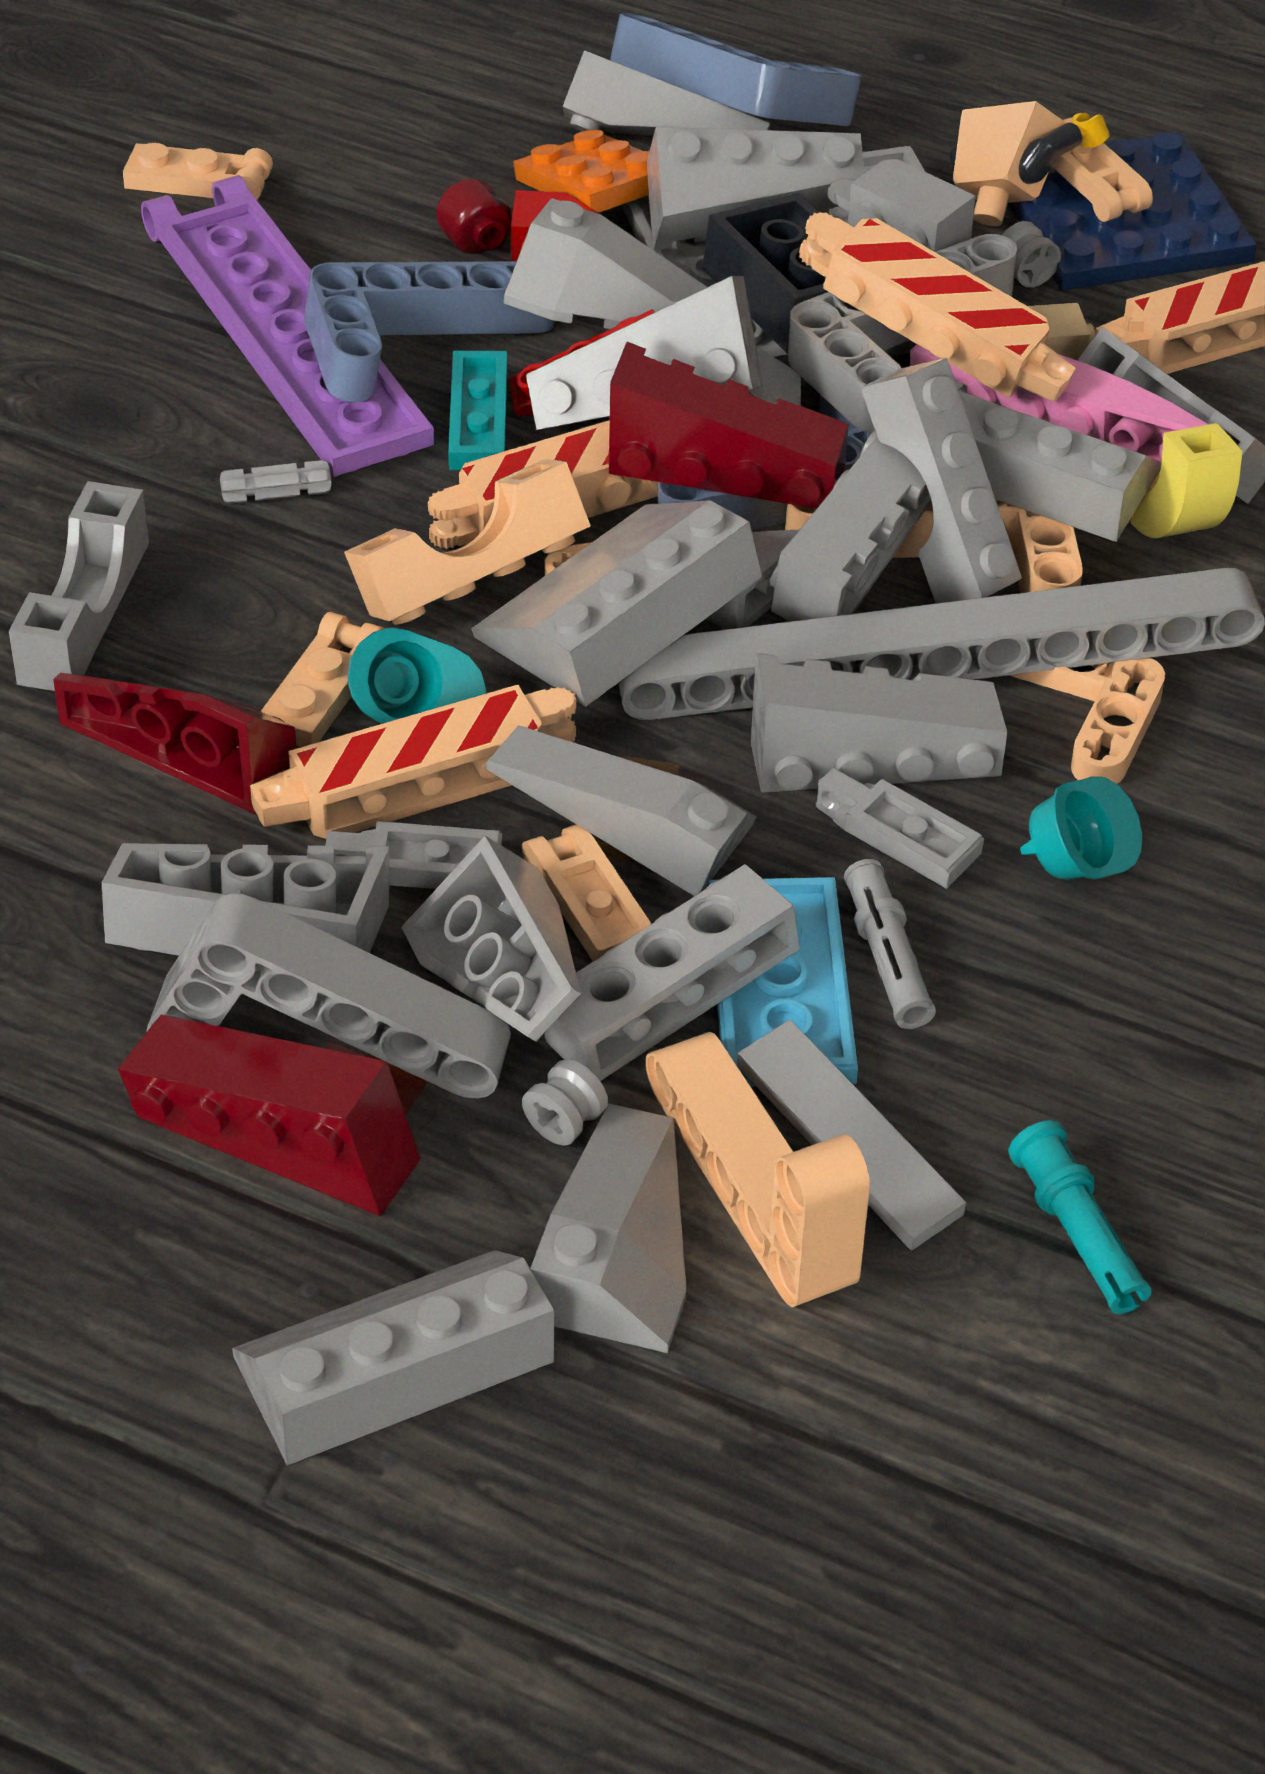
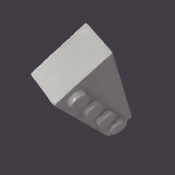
(870, 726)
(164, 891)

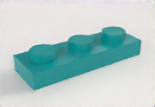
(477, 406)

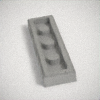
(826, 1104)

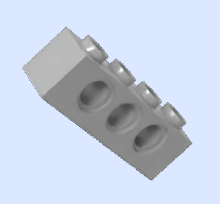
(675, 971)

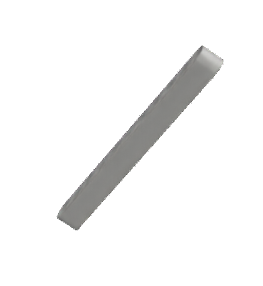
(959, 639)

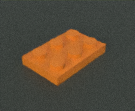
(590, 168)

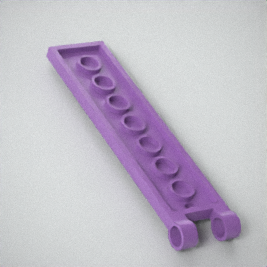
(260, 296)

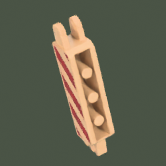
(936, 305)
(1196, 319)
(468, 506)
(407, 762)

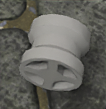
(1035, 254)
(565, 1102)

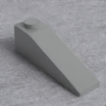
(498, 939)

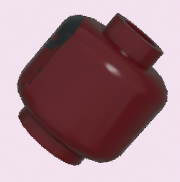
(471, 214)

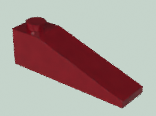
(182, 733)

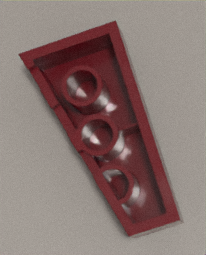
(718, 436)
(277, 1105)

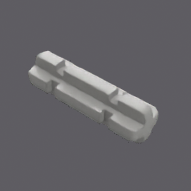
(275, 481)

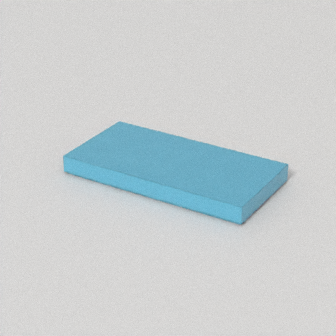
(804, 987)

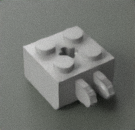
(908, 201)

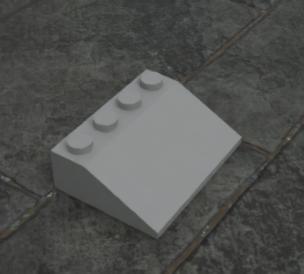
(625, 596)

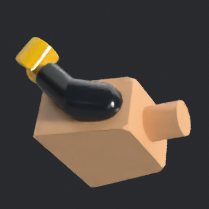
(1010, 150)

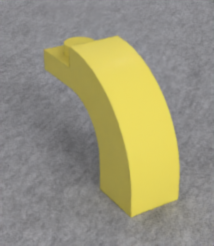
(1193, 485)

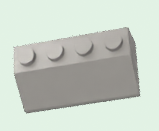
(1059, 469)
(398, 1353)

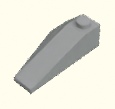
(633, 103)
(591, 269)
(642, 811)
(616, 1235)

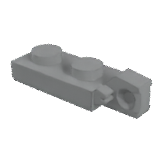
(900, 826)
(418, 853)

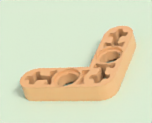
(1108, 688)

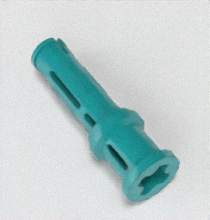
(1067, 1191)

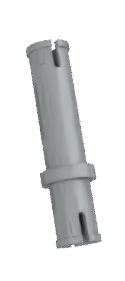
(906, 994)

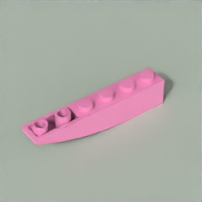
(1091, 405)

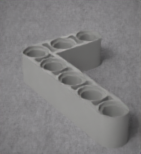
(843, 347)
(335, 989)

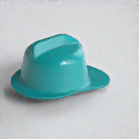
(407, 674)
(1085, 830)

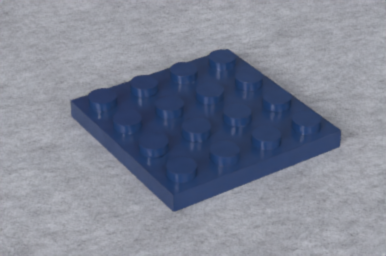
(1180, 232)

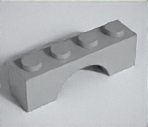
(1119, 359)
(926, 421)
(100, 559)

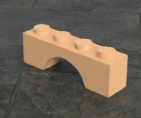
(530, 513)

